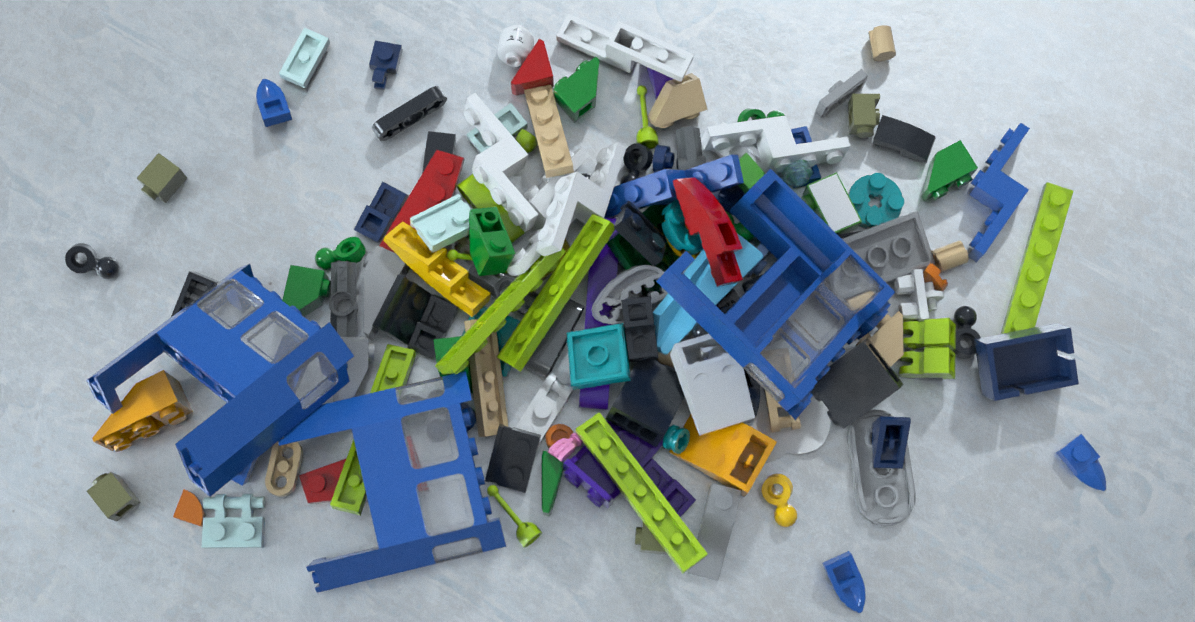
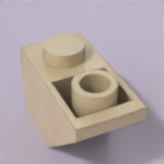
(678, 101)
(888, 338)

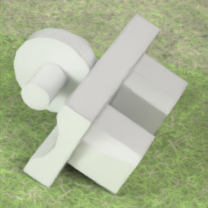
(914, 285)

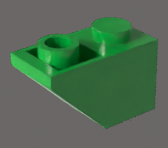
(579, 91)
(946, 169)
(489, 242)

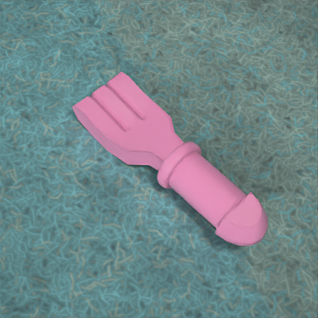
(565, 447)

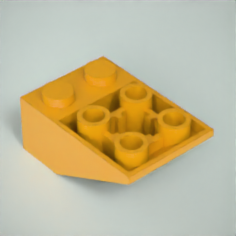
(145, 409)
(728, 455)

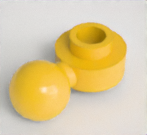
(784, 514)

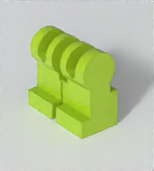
(939, 340)

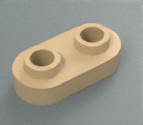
(283, 467)

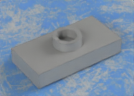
(840, 93)

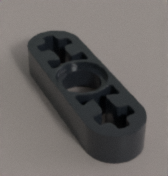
(409, 113)

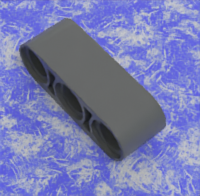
(553, 343)

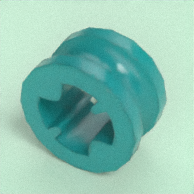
(676, 439)

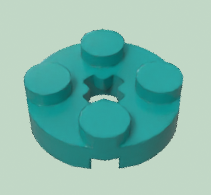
(882, 188)
(677, 233)

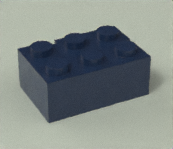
(1026, 361)

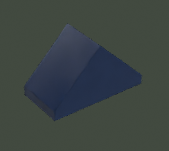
(889, 441)

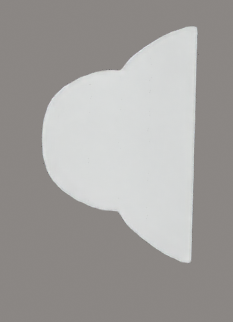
(812, 435)

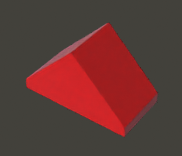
(534, 71)

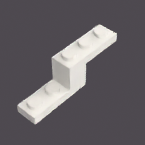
(625, 47)
(774, 143)
(499, 163)
(580, 198)
(540, 199)

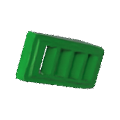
(551, 476)

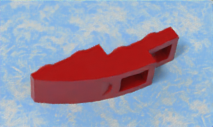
(708, 218)

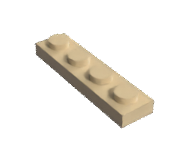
(548, 131)
(487, 386)

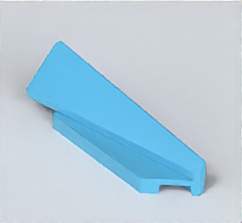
(672, 320)

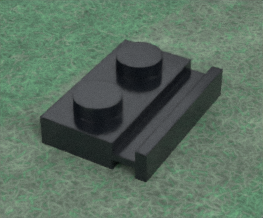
(641, 233)
(402, 309)
(512, 458)

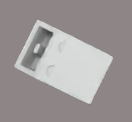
(711, 384)

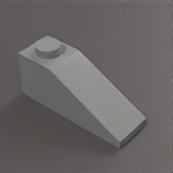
(379, 275)
(357, 365)
(716, 529)

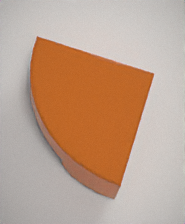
(931, 274)
(190, 509)

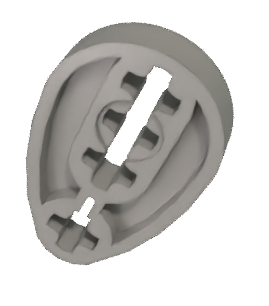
(618, 290)

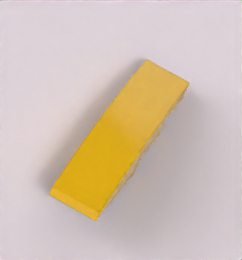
(437, 270)

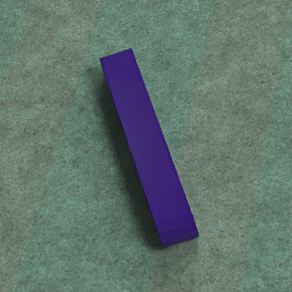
(600, 274)

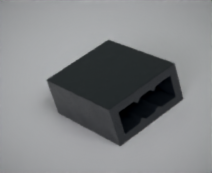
(856, 384)
(647, 401)

